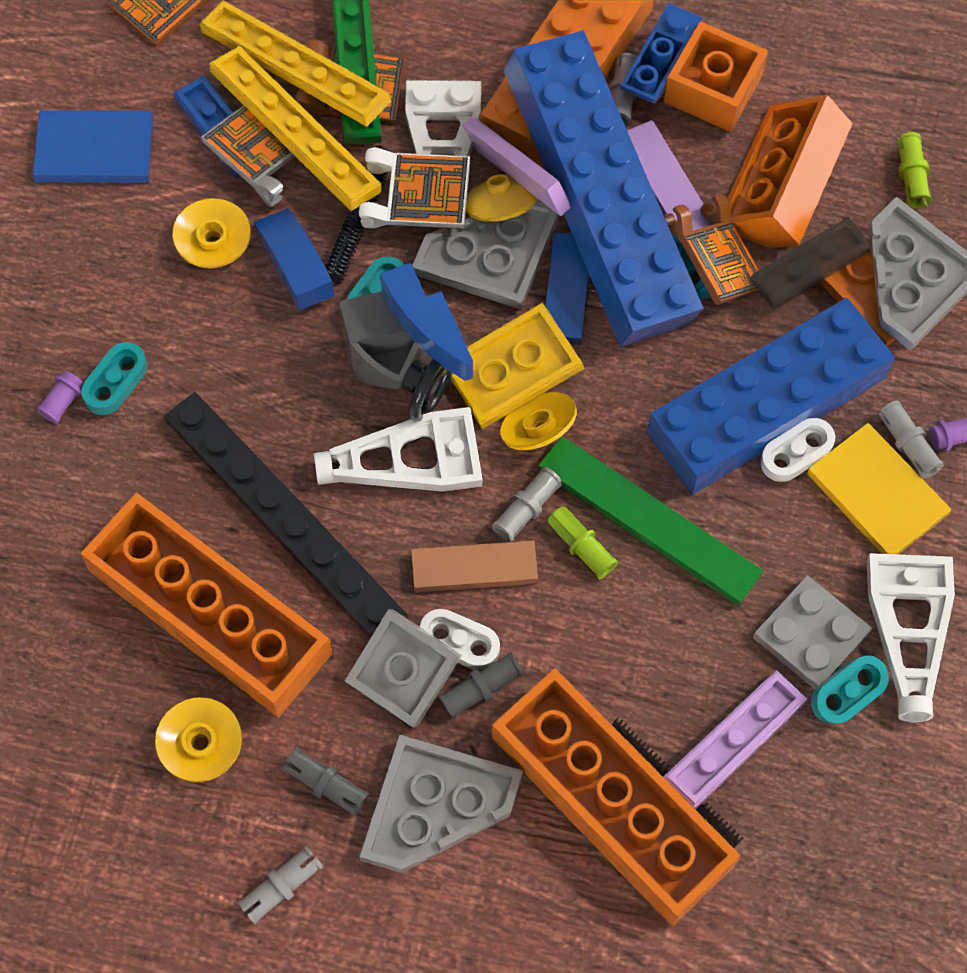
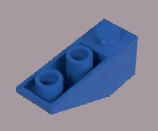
(660, 53)

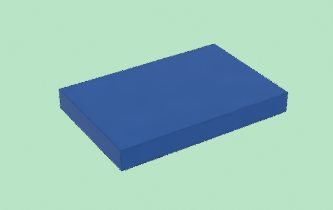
(93, 146)

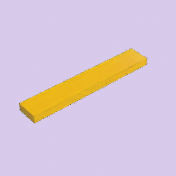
(296, 63)
(295, 128)

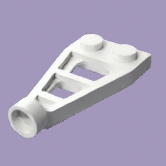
(441, 102)
(454, 446)
(911, 579)

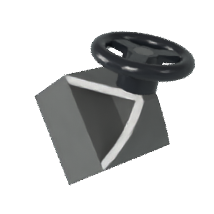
(388, 356)

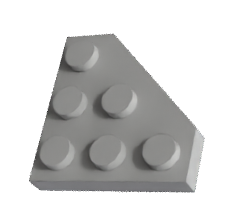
(489, 257)
(915, 272)
(435, 802)

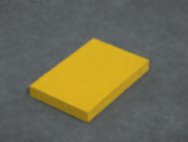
(516, 365)
(878, 491)

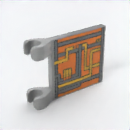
(250, 152)

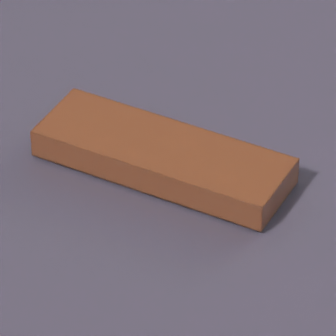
(474, 566)

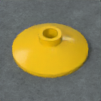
(498, 199)
(207, 220)
(539, 421)
(195, 720)

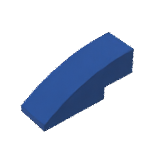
(295, 259)
(426, 320)

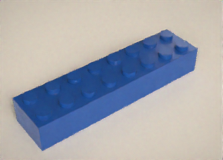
(608, 191)

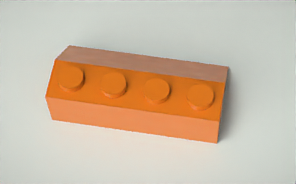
(787, 170)

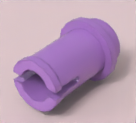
(60, 396)
(948, 434)

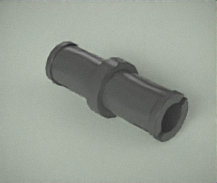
(481, 685)
(325, 781)

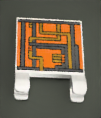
(422, 190)

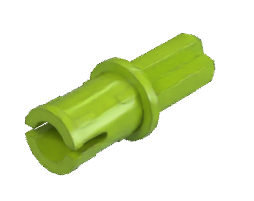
(582, 542)

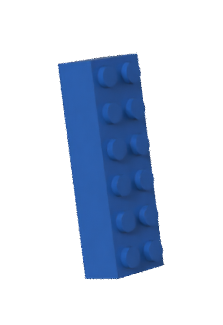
(769, 393)

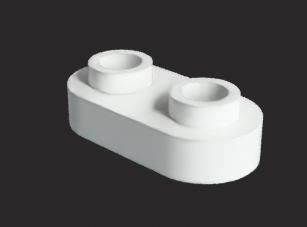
(795, 451)
(463, 636)

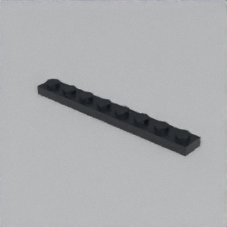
(282, 513)

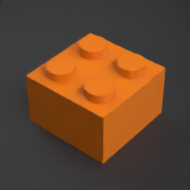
(715, 76)

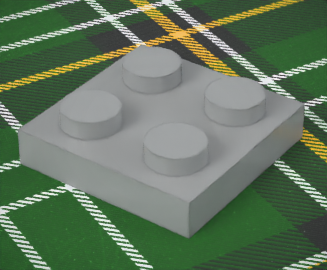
(812, 632)
(403, 668)

